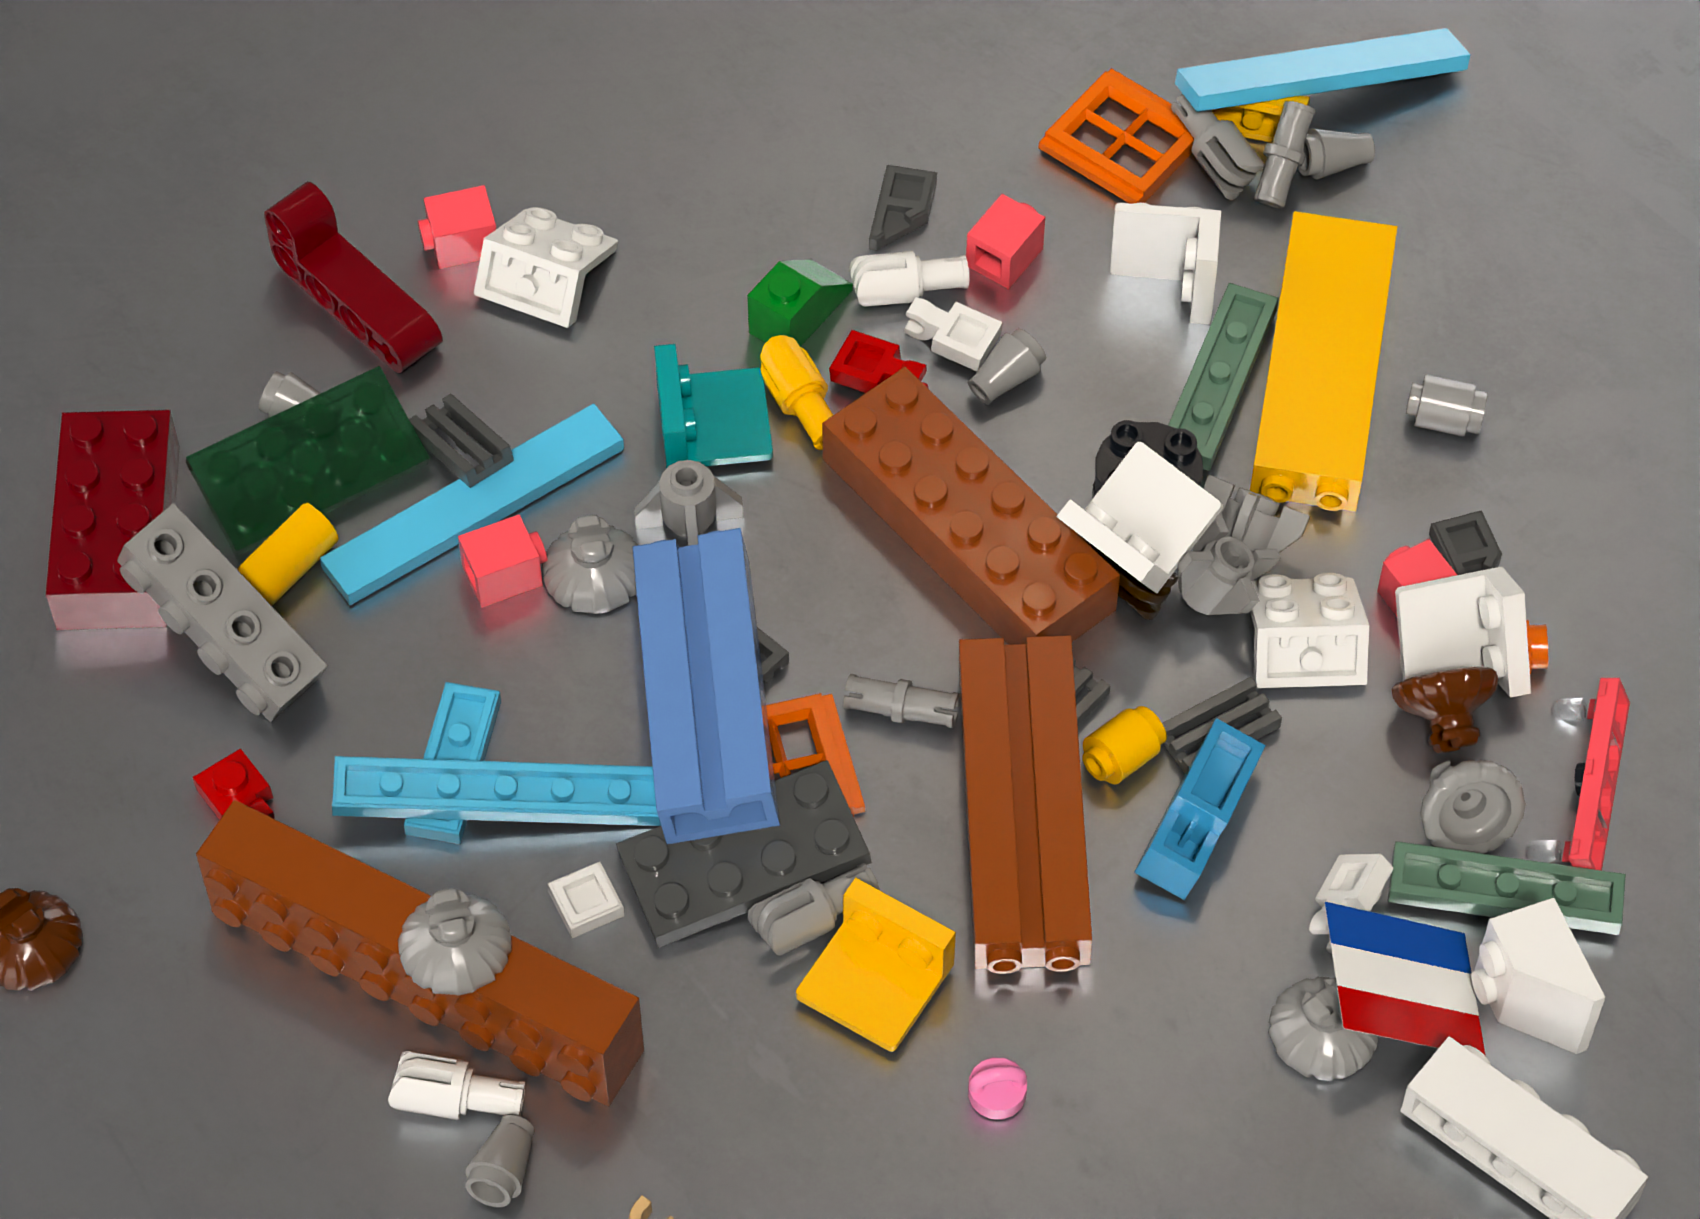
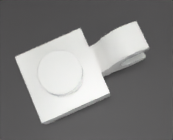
(959, 335)
(1352, 882)

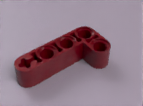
(345, 282)

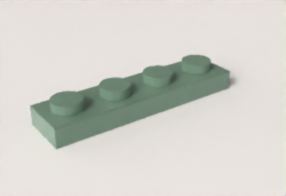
(1223, 367)
(1502, 884)

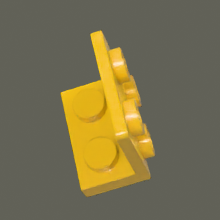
(879, 966)

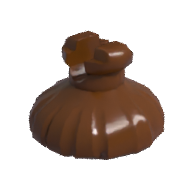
(1448, 702)
(36, 938)

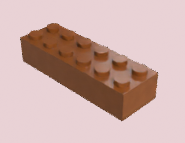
(968, 513)

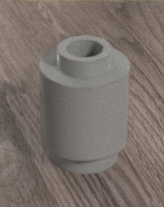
(1447, 405)

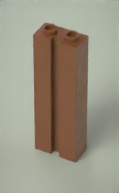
(1024, 805)

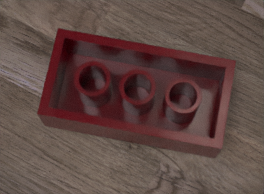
(109, 485)

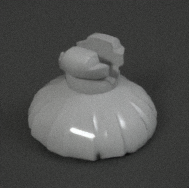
(591, 567)
(1472, 806)
(454, 943)
(1311, 1033)

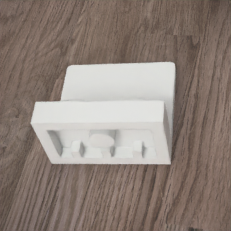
(1170, 246)
(540, 264)
(1145, 516)
(1465, 624)
(1309, 632)

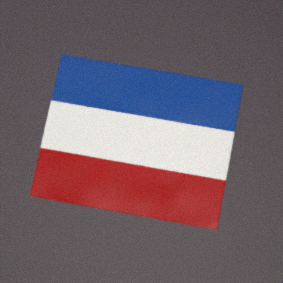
(1402, 978)

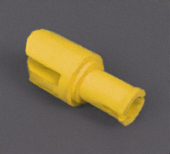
(796, 384)

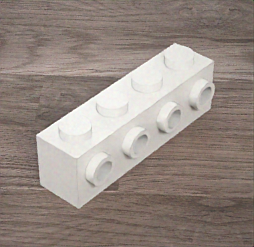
(1520, 1138)

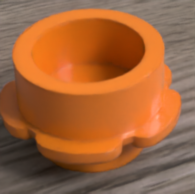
(1537, 646)

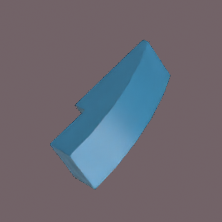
(1200, 809)

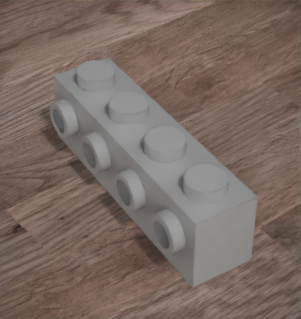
(220, 613)

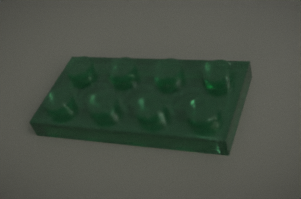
(310, 453)

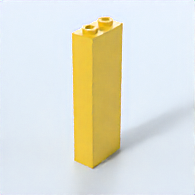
(1324, 362)

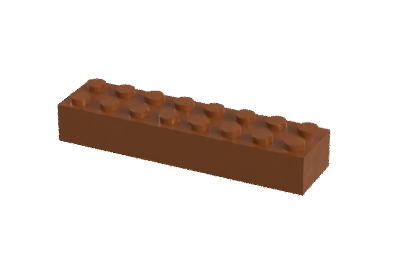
(350, 921)

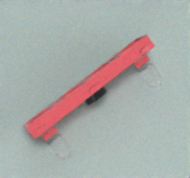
(1594, 779)

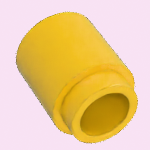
(1123, 744)

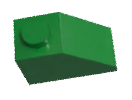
(794, 300)

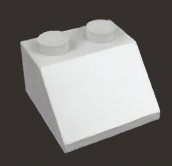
(1538, 977)

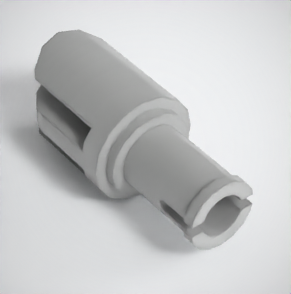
(1219, 149)
(804, 910)

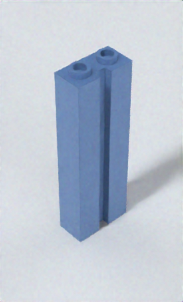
(704, 688)

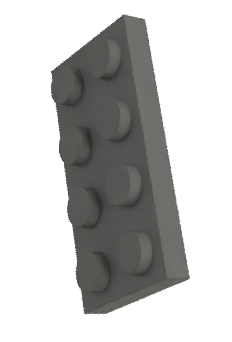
(722, 876)

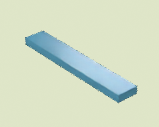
(1321, 69)
(438, 520)
(494, 791)

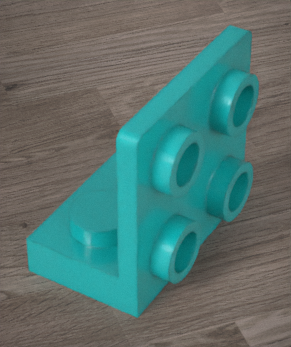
(711, 414)

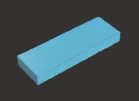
(458, 733)

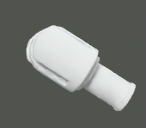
(903, 276)
(451, 1088)

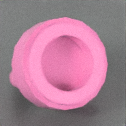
(997, 1088)

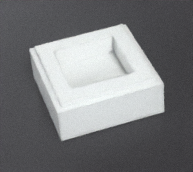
(586, 899)

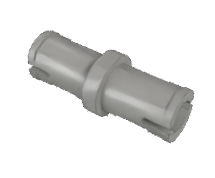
(1284, 154)
(901, 701)

